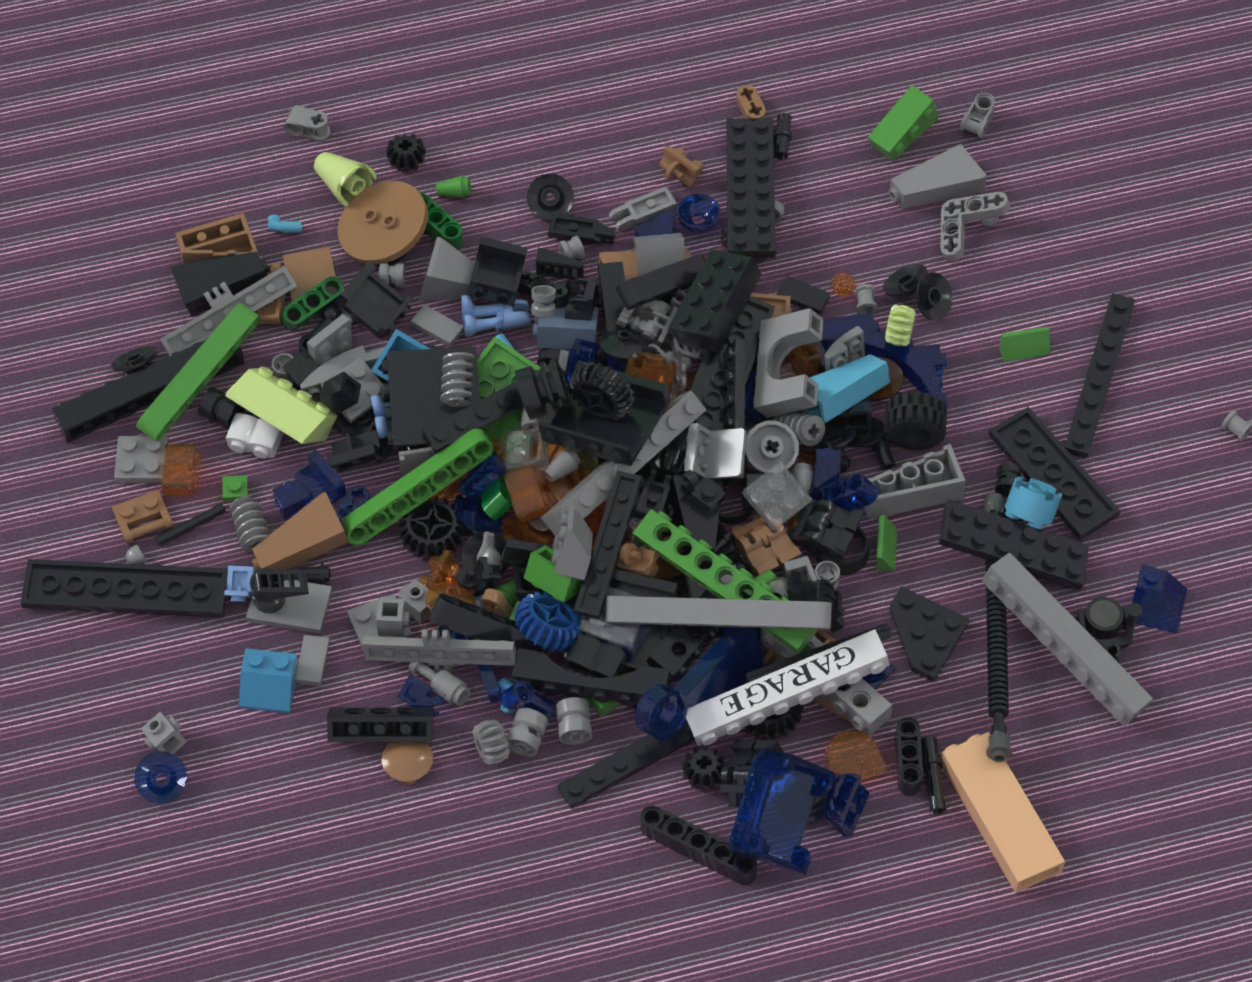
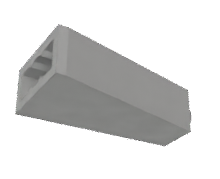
(938, 179)

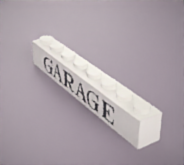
(787, 688)

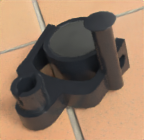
(1104, 619)

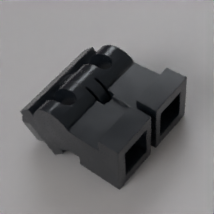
(826, 528)
(818, 591)
(736, 772)

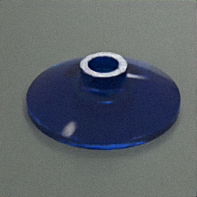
(154, 766)

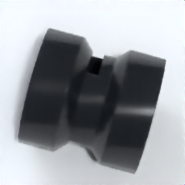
(1006, 474)

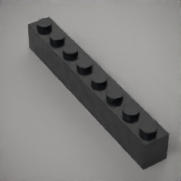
(126, 395)

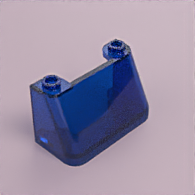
(778, 809)

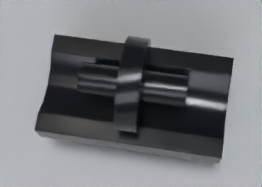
(480, 578)

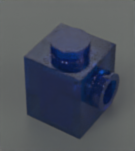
(291, 497)

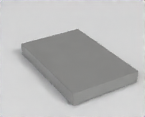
(299, 612)

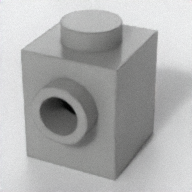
(415, 600)
(392, 617)

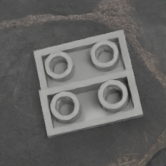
(845, 349)

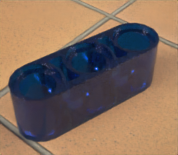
(848, 492)

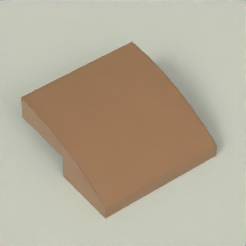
(309, 269)

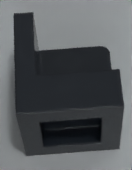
(300, 368)
(340, 392)

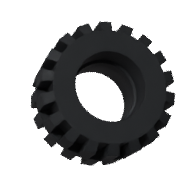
(915, 420)

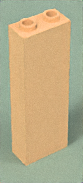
(1002, 813)

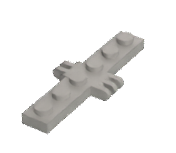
(253, 297)
(439, 650)

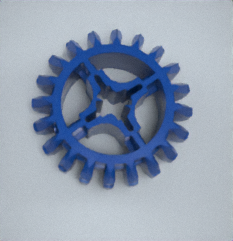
(547, 622)

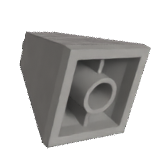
(446, 274)

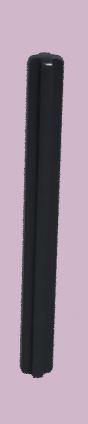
(883, 631)

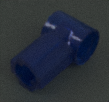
(526, 699)

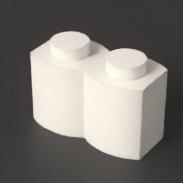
(253, 436)

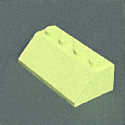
(283, 405)

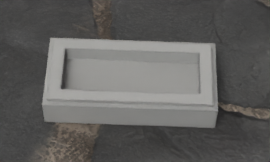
(437, 326)
(312, 660)

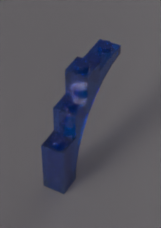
(920, 364)

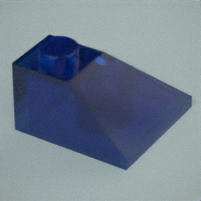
(1160, 598)

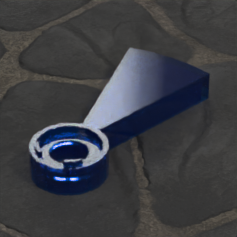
(715, 673)

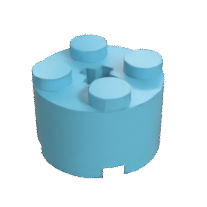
(1032, 502)

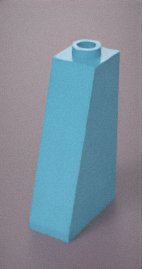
(848, 385)

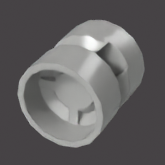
(573, 721)
(526, 732)

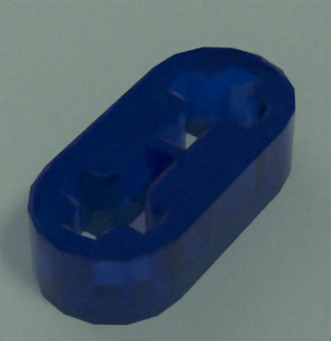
(348, 501)

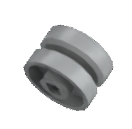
(771, 436)

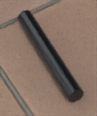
(190, 524)

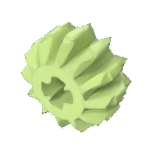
(900, 325)

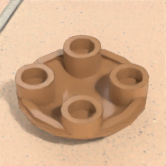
(407, 761)

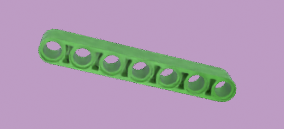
(198, 372)
(405, 489)

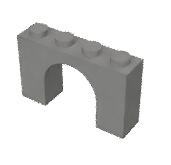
(776, 340)

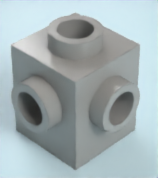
(162, 729)

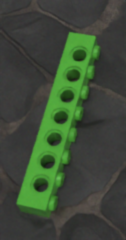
(657, 523)

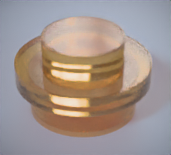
(843, 284)

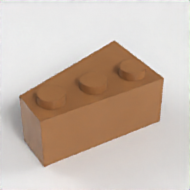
(216, 240)

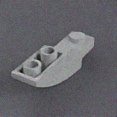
(313, 382)

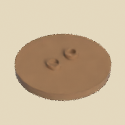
(382, 222)

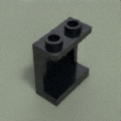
(497, 271)
(373, 302)

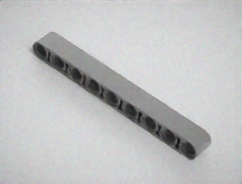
(718, 612)

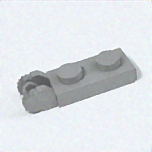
(643, 208)

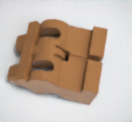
(757, 536)

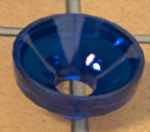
(698, 205)

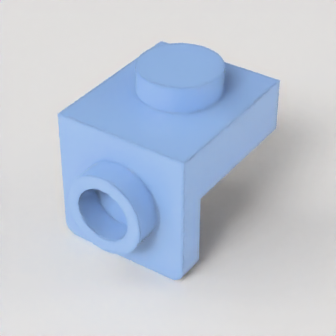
(239, 583)

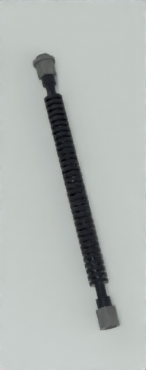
(997, 657)

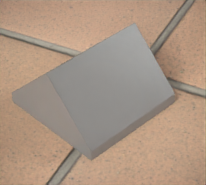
(658, 251)

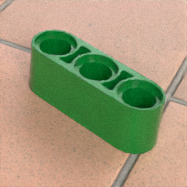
(442, 224)
(307, 313)
(496, 499)

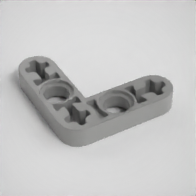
(959, 217)

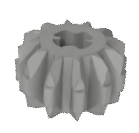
(491, 742)

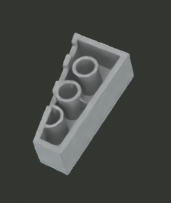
(918, 484)

